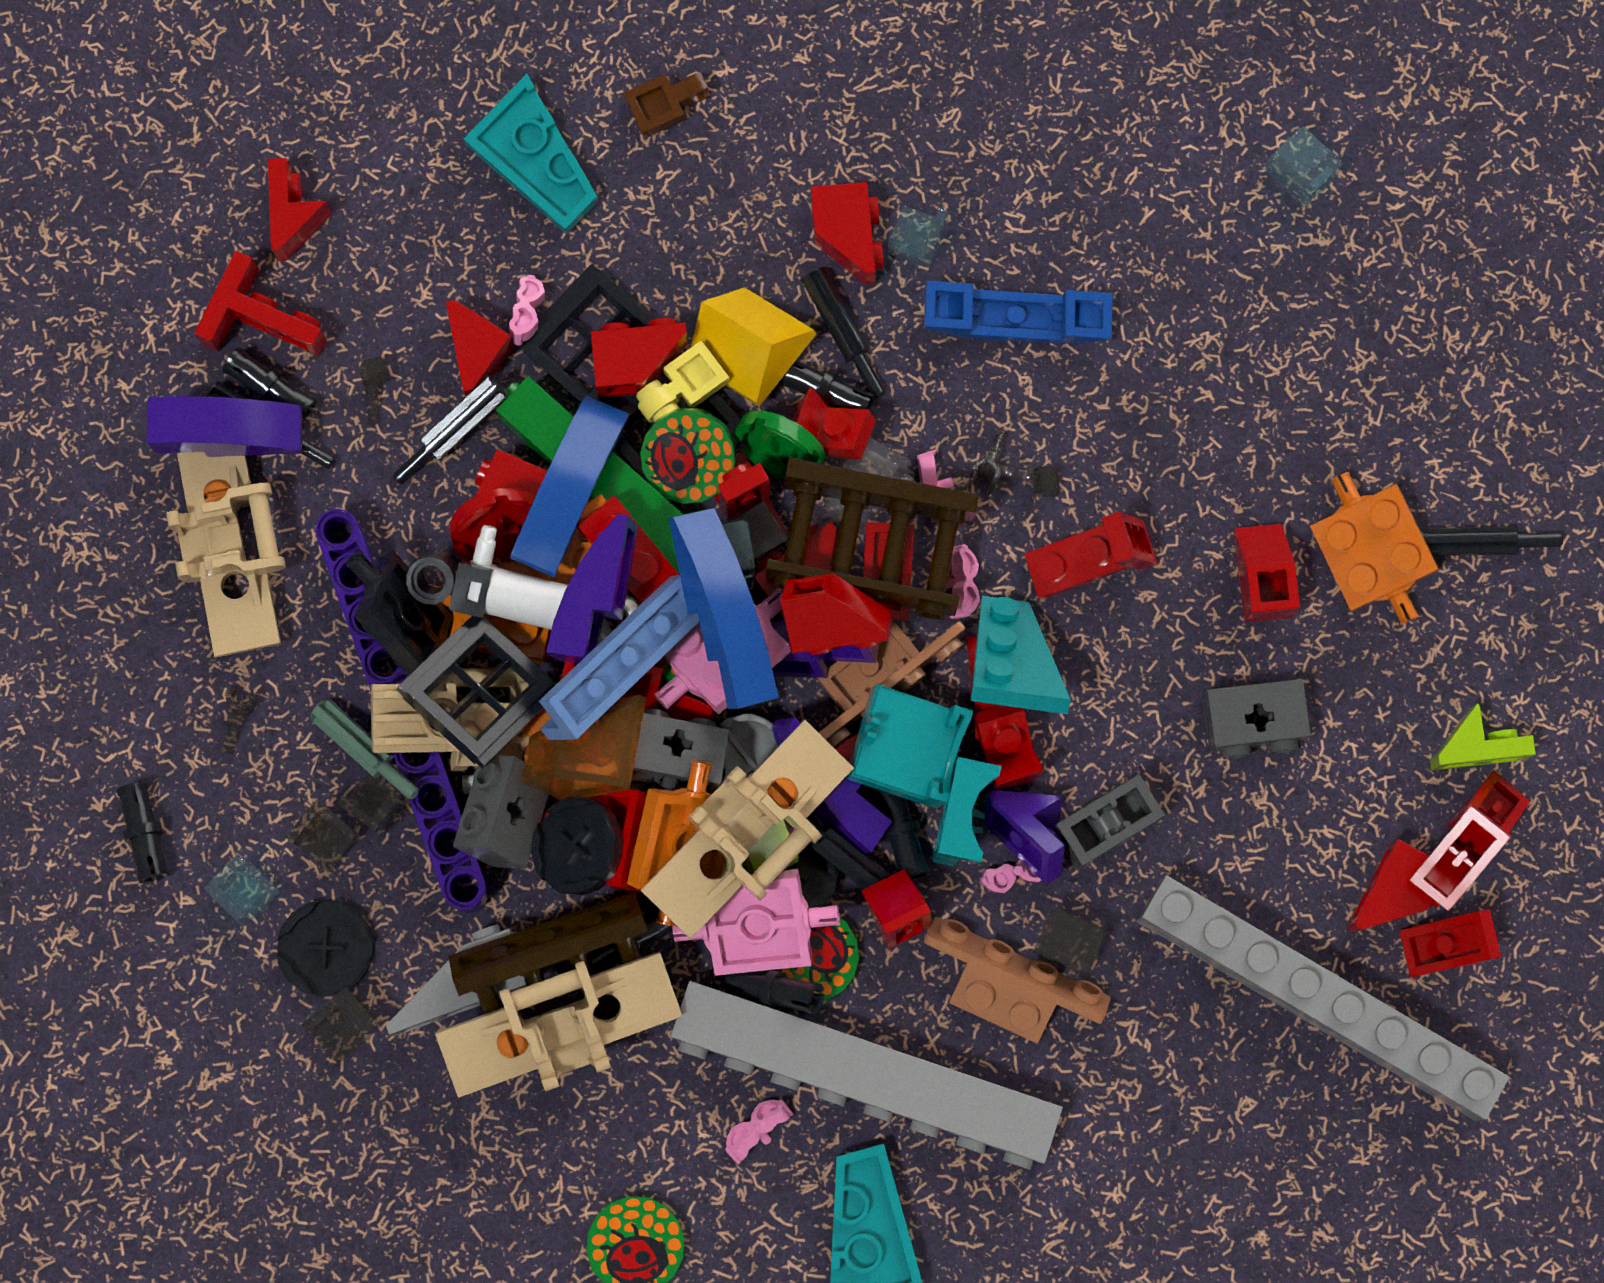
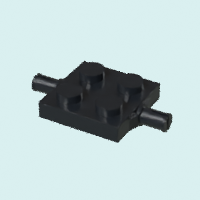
(393, 616)

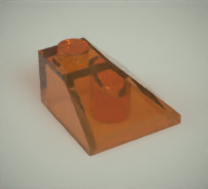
(592, 764)

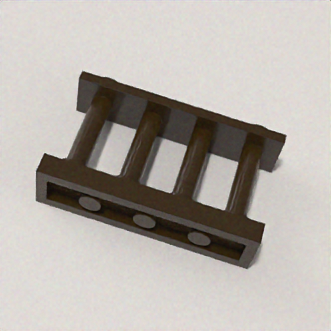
(903, 500)
(548, 943)

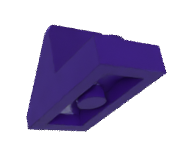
(1026, 828)

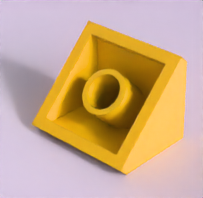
(751, 341)

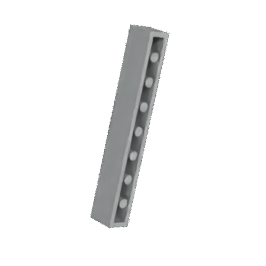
(1323, 999)
(866, 1073)

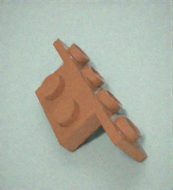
(896, 666)
(1010, 987)

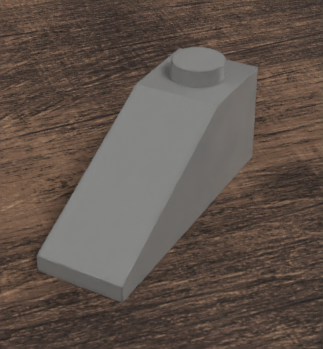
(439, 996)

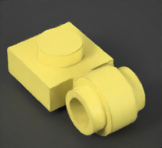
(692, 376)

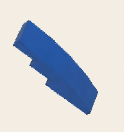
(726, 612)

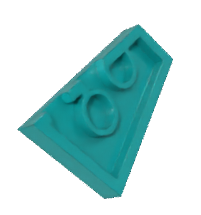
(531, 155)
(1014, 660)
(869, 1223)

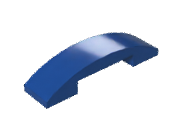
(1017, 315)
(568, 485)

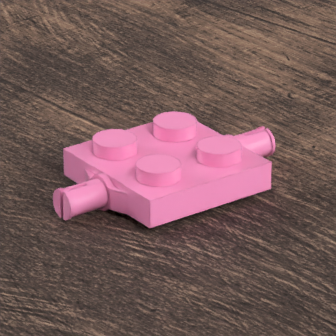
(702, 676)
(763, 933)

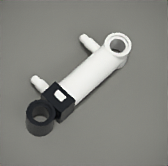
(484, 588)

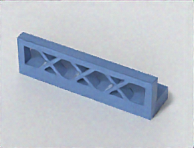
(617, 662)

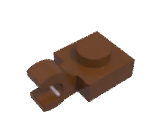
(658, 104)

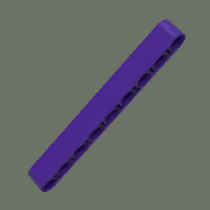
(432, 773)

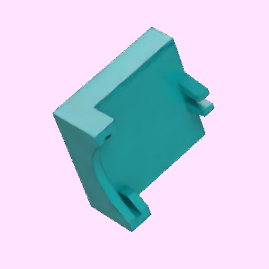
(908, 746)
(955, 832)

